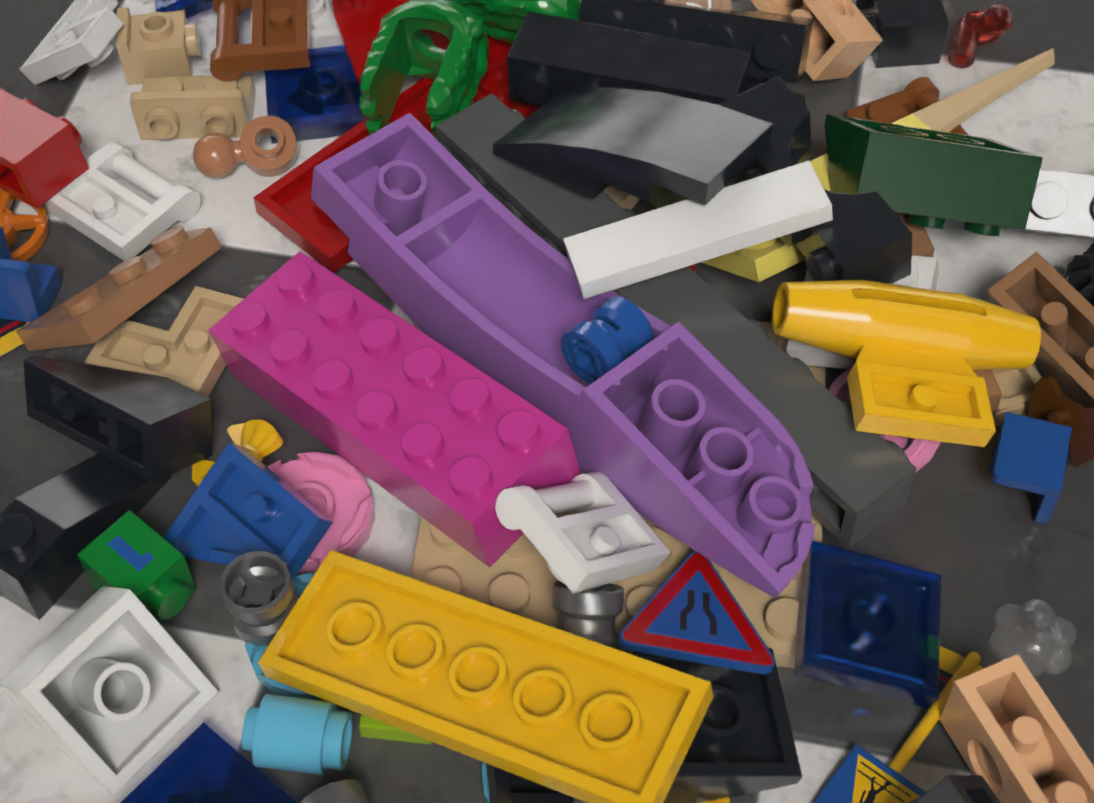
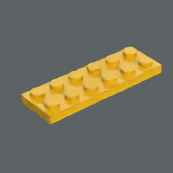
(489, 683)

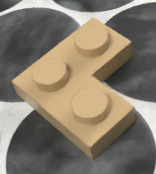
(181, 354)

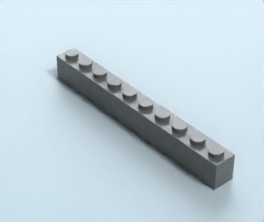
(853, 472)

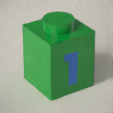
(139, 560)

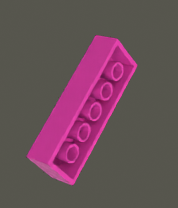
(393, 402)

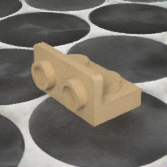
(192, 106)

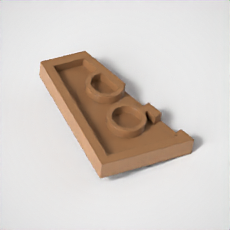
(121, 293)

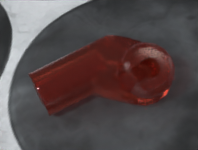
(977, 30)

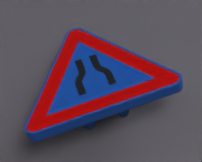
(697, 622)

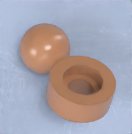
(218, 155)

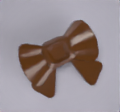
(1051, 405)

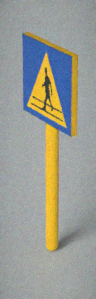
(869, 780)

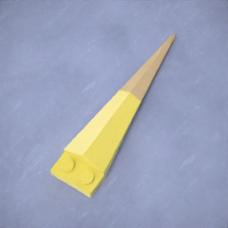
(774, 256)

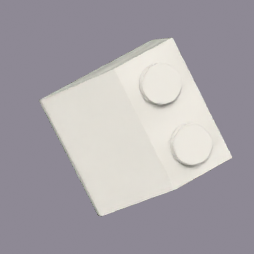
(109, 687)

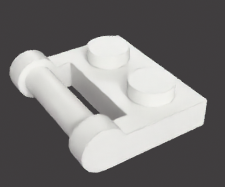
(115, 214)
(588, 547)

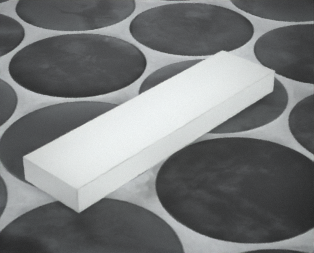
(698, 232)

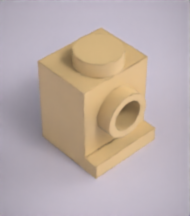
(156, 45)

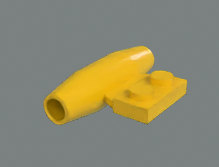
(910, 352)

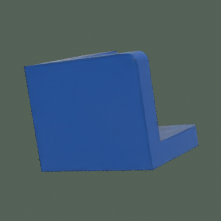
(25, 287)
(1032, 458)

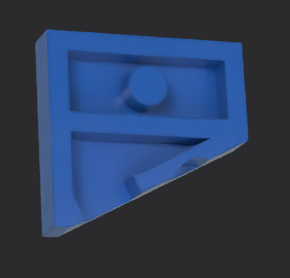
(244, 511)

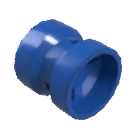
(607, 340)

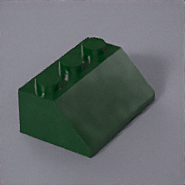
(933, 173)

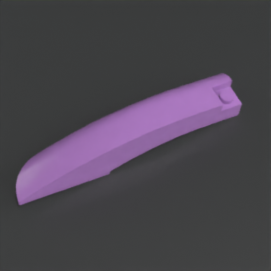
(661, 424)

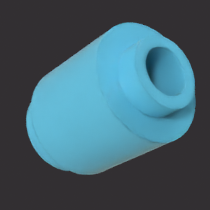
(298, 735)

